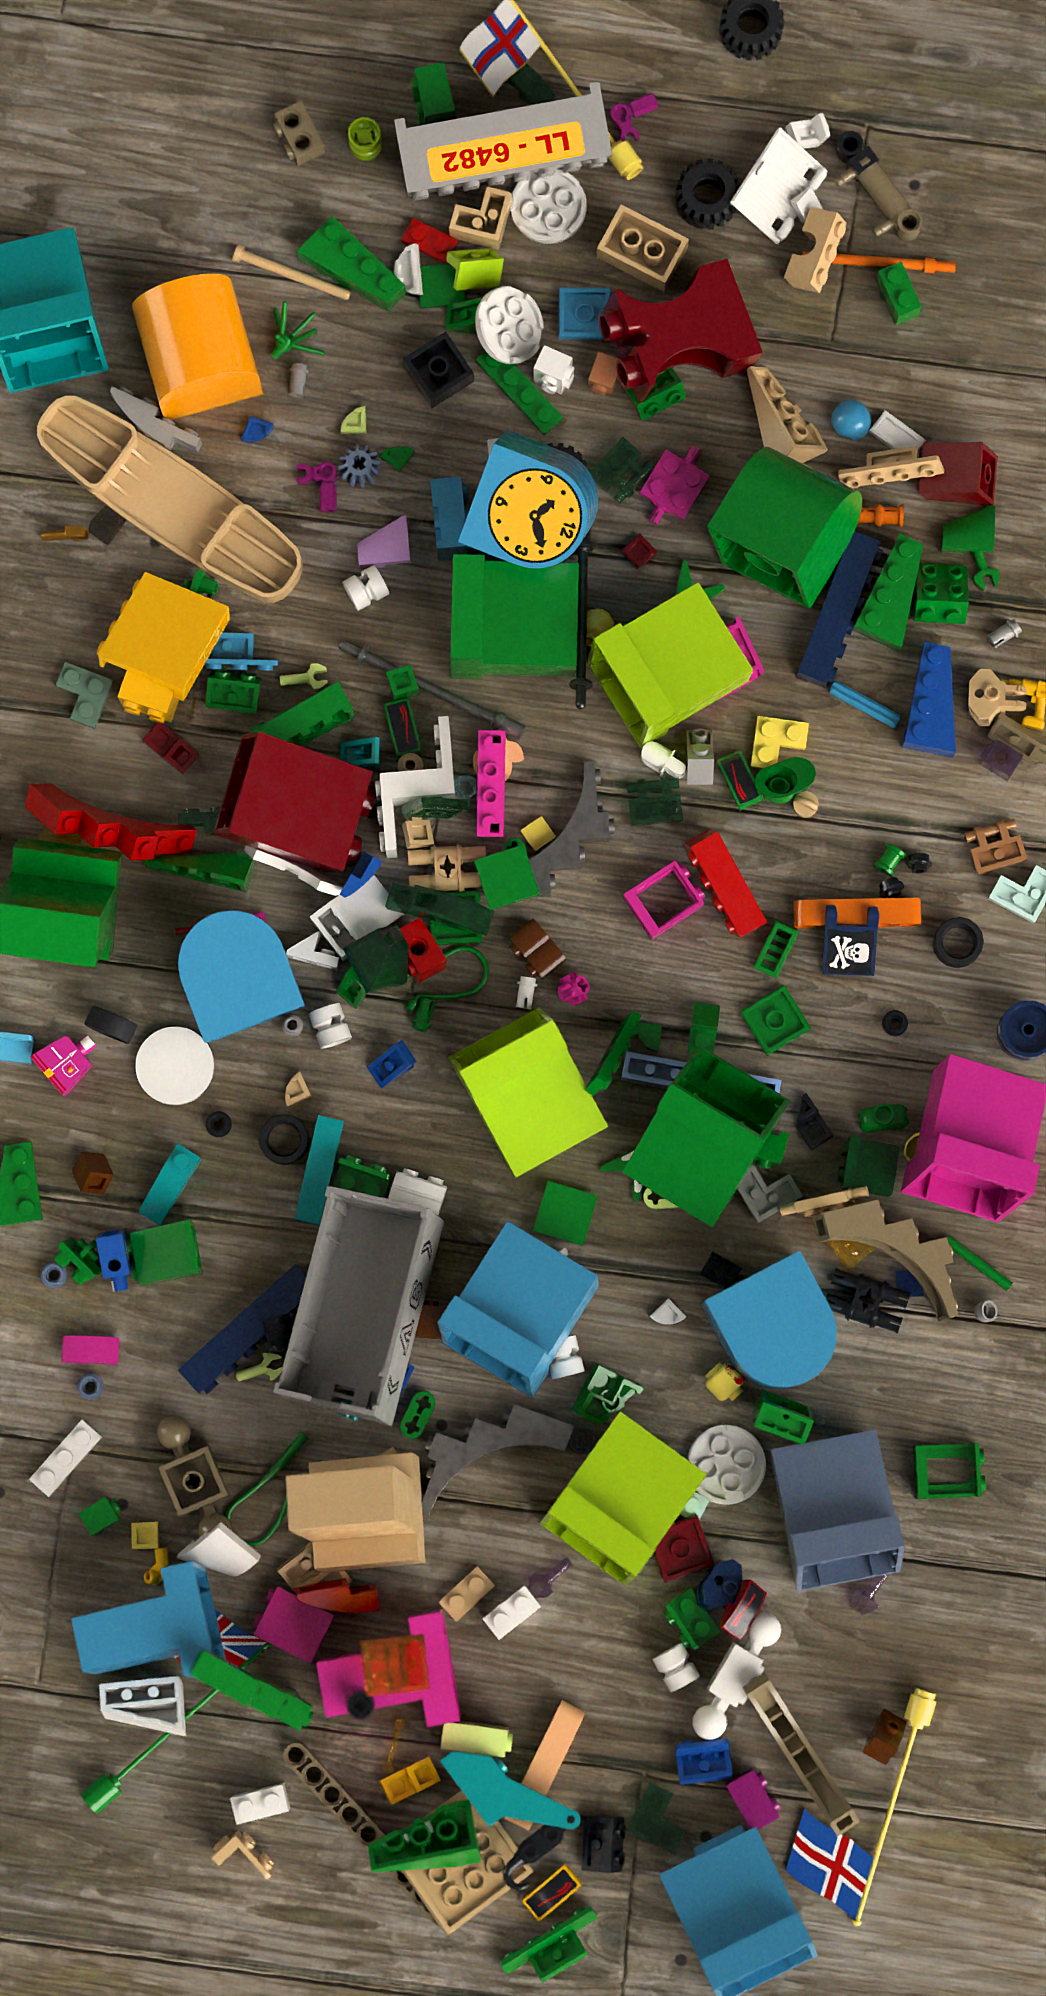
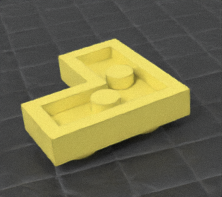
(773, 734)

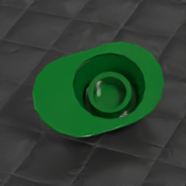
(785, 779)

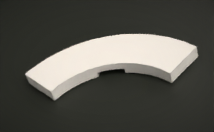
(305, 873)

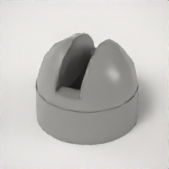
(985, 1311)

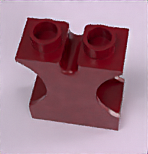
(699, 328)

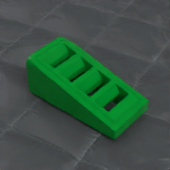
(774, 972)

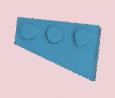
(449, 515)

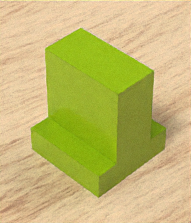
(668, 664)
(528, 1091)
(623, 1499)

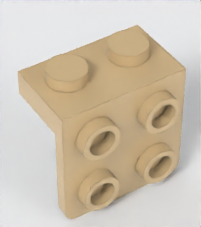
(245, 1842)

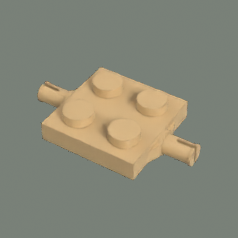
(834, 1201)

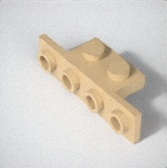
(891, 466)

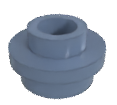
(45, 1275)
(81, 1386)

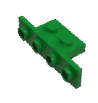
(554, 1949)

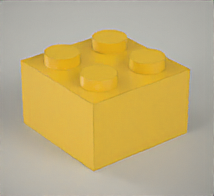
(147, 697)

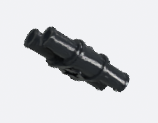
(879, 1292)

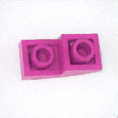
(90, 1350)

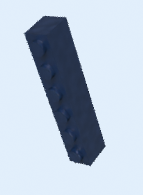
(838, 610)
(243, 1333)

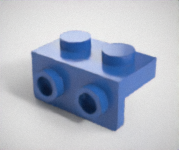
(703, 1761)

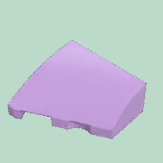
(385, 546)

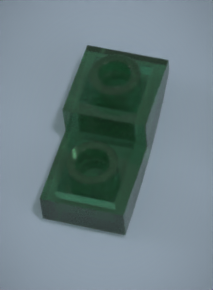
(531, 86)

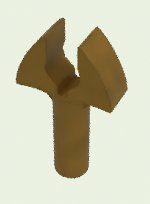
(75, 533)

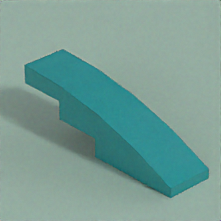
(319, 1169)

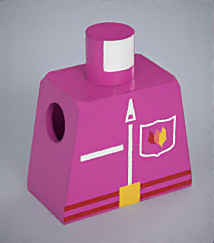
(65, 1062)

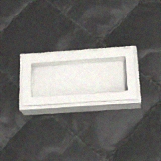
(895, 433)

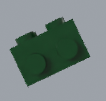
(868, 1165)

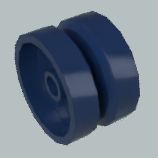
(1012, 1035)

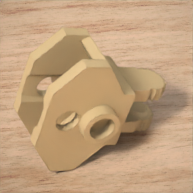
(993, 697)

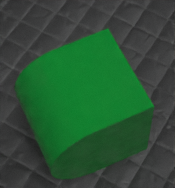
(785, 525)

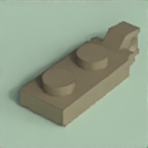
(1019, 738)

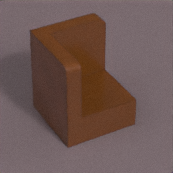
(92, 1172)

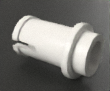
(525, 992)

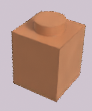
(603, 374)

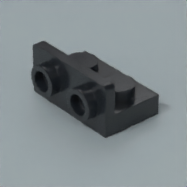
(603, 1844)

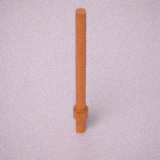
(929, 265)

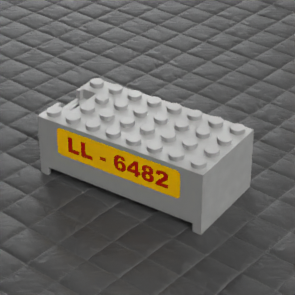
(504, 145)

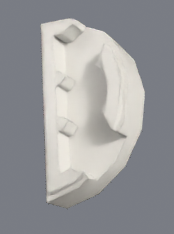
(408, 269)

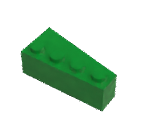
(310, 717)

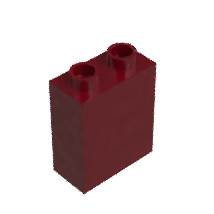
(295, 803)

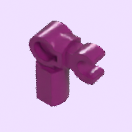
(622, 114)
(327, 475)

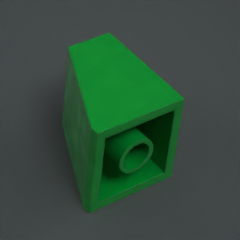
(165, 1253)

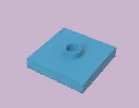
(580, 312)

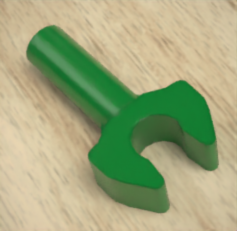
(984, 570)

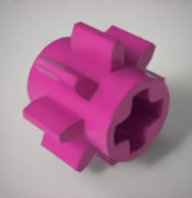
(573, 989)

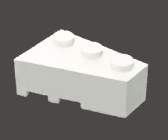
(146, 1703)

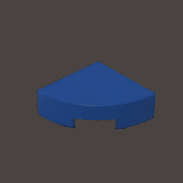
(256, 429)

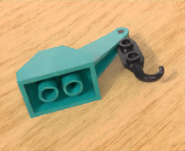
(497, 1795)

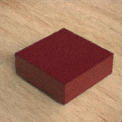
(639, 551)

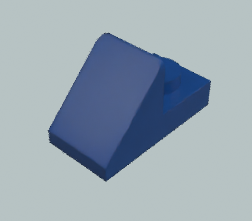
(392, 1064)

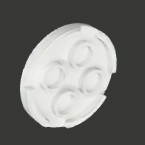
(548, 207)
(509, 325)
(174, 1065)
(731, 1461)

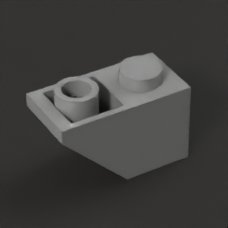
(699, 757)

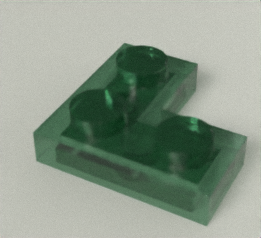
(649, 1822)

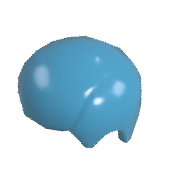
(851, 420)

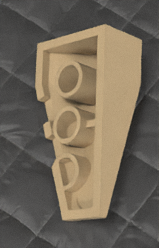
(780, 419)

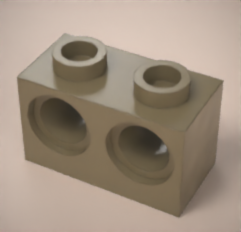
(302, 132)

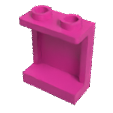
(292, 1624)

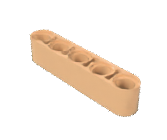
(551, 1752)

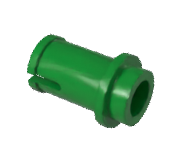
(423, 1015)

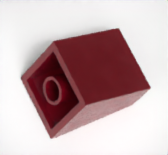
(967, 474)

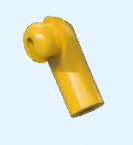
(154, 1575)

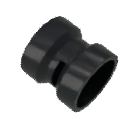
(579, 1443)
(364, 1703)

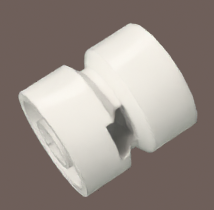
(366, 587)
(330, 1026)
(566, 1360)
(676, 1667)

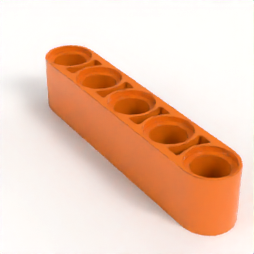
(892, 912)

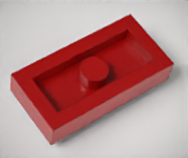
(429, 240)

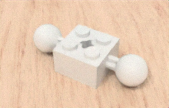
(733, 1673)

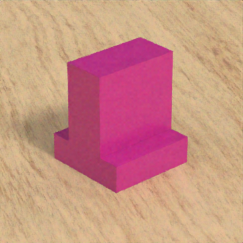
(977, 1140)
(344, 1675)

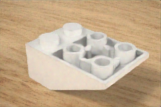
(355, 916)

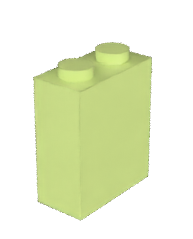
(476, 1738)

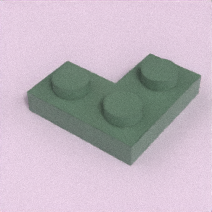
(90, 688)

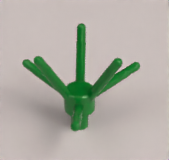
(285, 340)

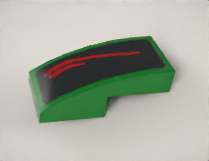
(402, 726)
(739, 780)

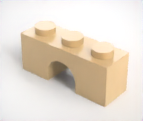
(811, 270)

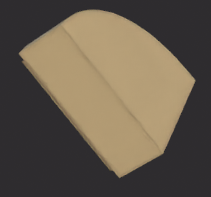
(296, 1090)

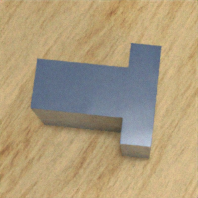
(837, 1510)

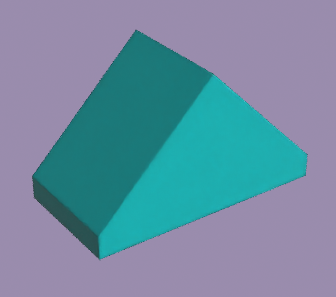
(362, 753)

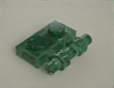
(616, 464)
(654, 809)

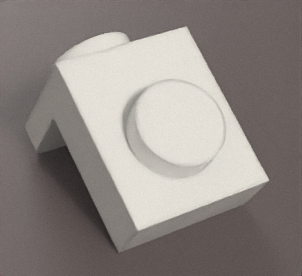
(809, 132)

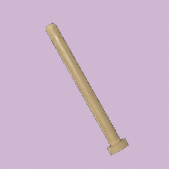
(241, 254)

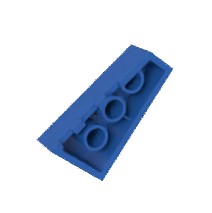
(931, 708)

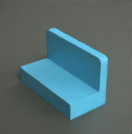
(16, 1047)

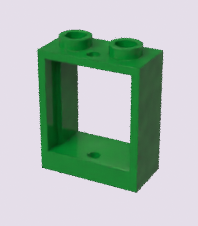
(788, 1422)

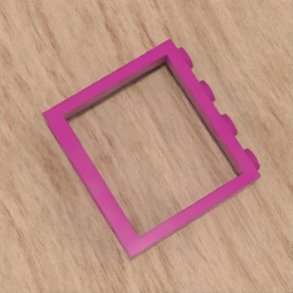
(491, 783)

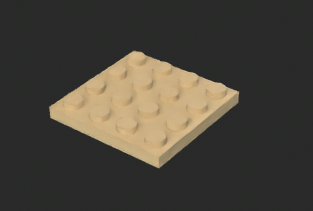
(463, 1891)

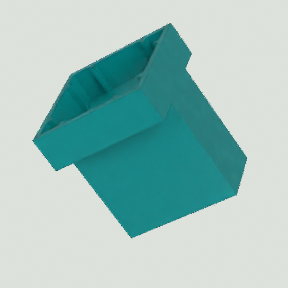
(46, 313)

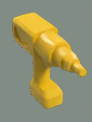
(1038, 693)

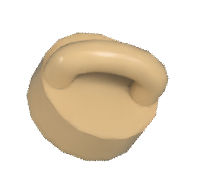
(805, 804)

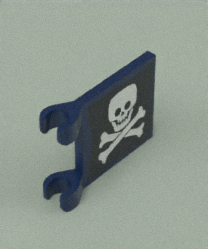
(850, 947)

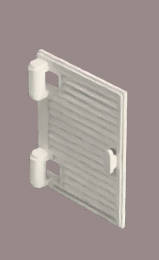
(777, 182)

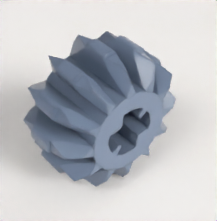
(370, 466)

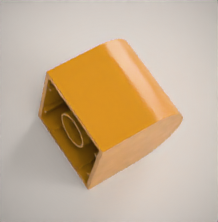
(196, 344)

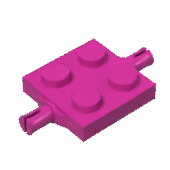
(674, 485)

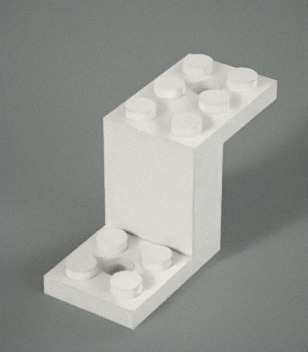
(406, 786)

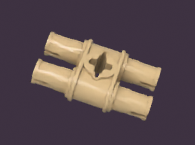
(437, 857)

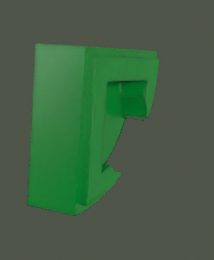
(397, 456)
(650, 1035)

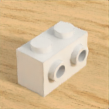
(553, 371)

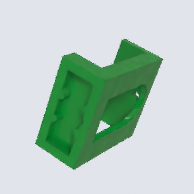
(972, 1488)

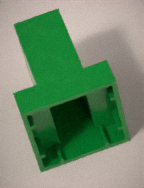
(513, 618)
(60, 902)
(705, 1135)

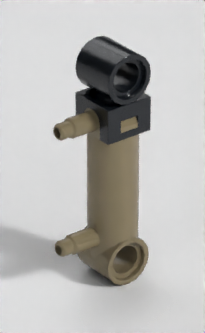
(864, 167)

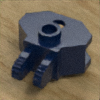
(725, 1591)

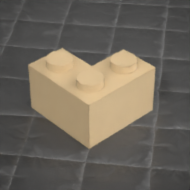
(482, 226)

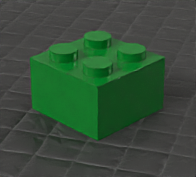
(434, 94)

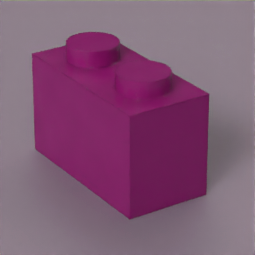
(752, 1799)

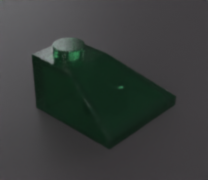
(380, 958)

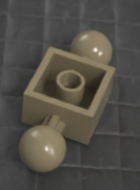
(174, 1434)

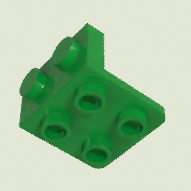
(941, 594)

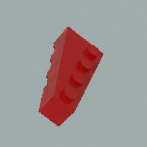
(725, 883)

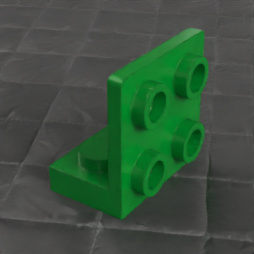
(362, 1179)

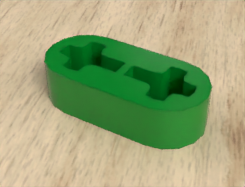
(412, 1411)

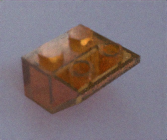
(394, 1665)

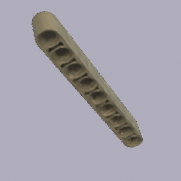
(336, 1808)

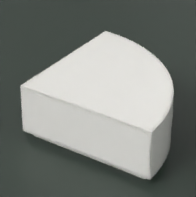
(667, 1313)

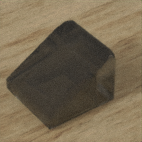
(106, 525)

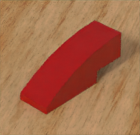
(339, 1597)

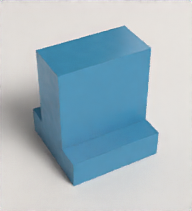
(518, 1309)
(154, 1627)
(738, 1914)

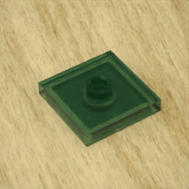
(435, 807)

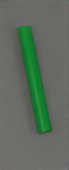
(978, 1263)

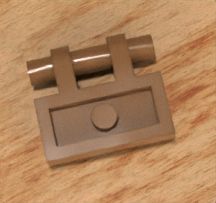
(996, 854)

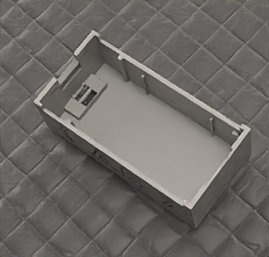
(360, 1305)

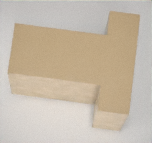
(359, 1512)

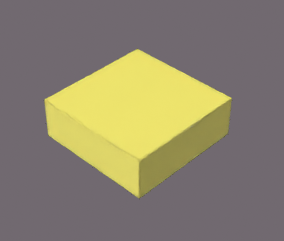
(538, 834)
(145, 1535)

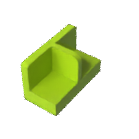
(476, 268)

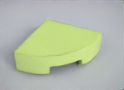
(355, 422)

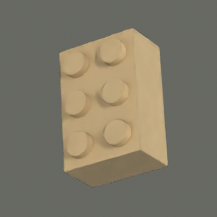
(642, 248)

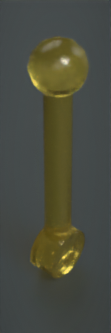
(388, 1767)

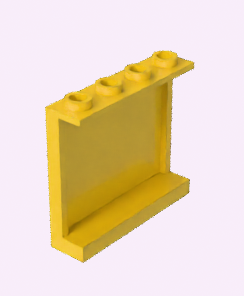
(164, 633)

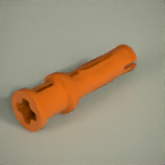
(882, 515)

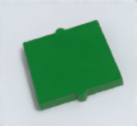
(439, 286)

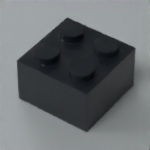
(438, 370)

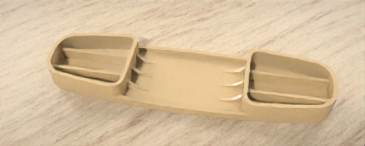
(169, 499)

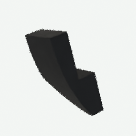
(811, 1124)

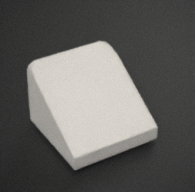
(803, 203)

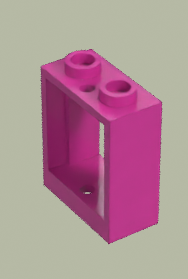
(642, 915)

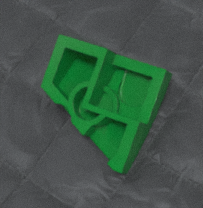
(970, 532)
(603, 1394)

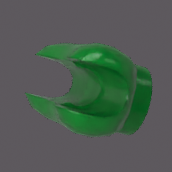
(883, 1117)

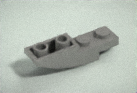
(145, 418)

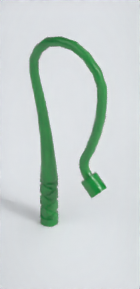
(413, 1003)
(278, 1466)

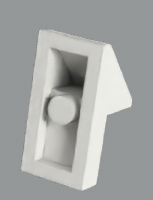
(306, 952)

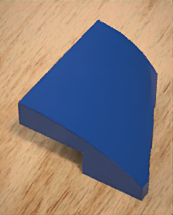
(362, 872)

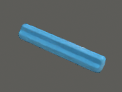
(864, 704)

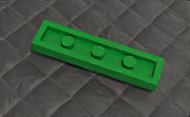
(521, 393)
(616, 1048)

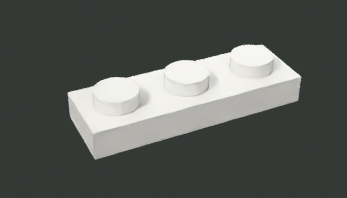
(65, 1458)

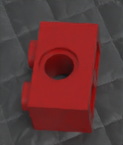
(432, 959)

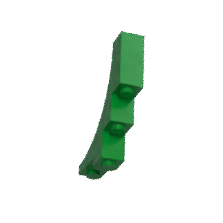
(252, 1690)

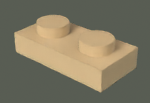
(466, 1593)

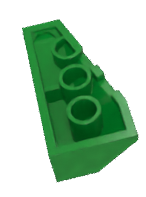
(215, 869)
(436, 1841)

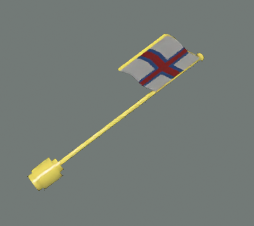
(504, 46)

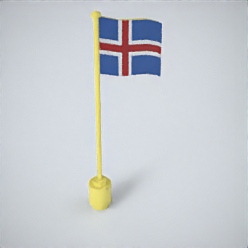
(836, 1864)

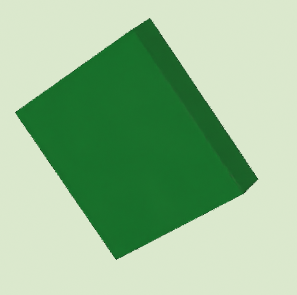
(506, 877)
(565, 1213)

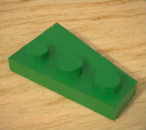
(19, 1186)

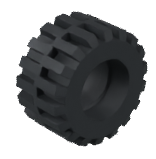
(751, 44)
(706, 174)

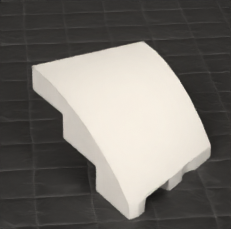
(221, 1552)

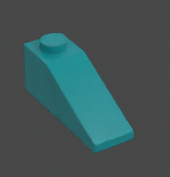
(169, 1184)

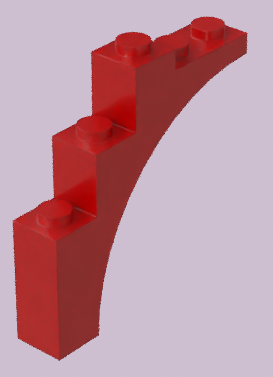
(104, 829)

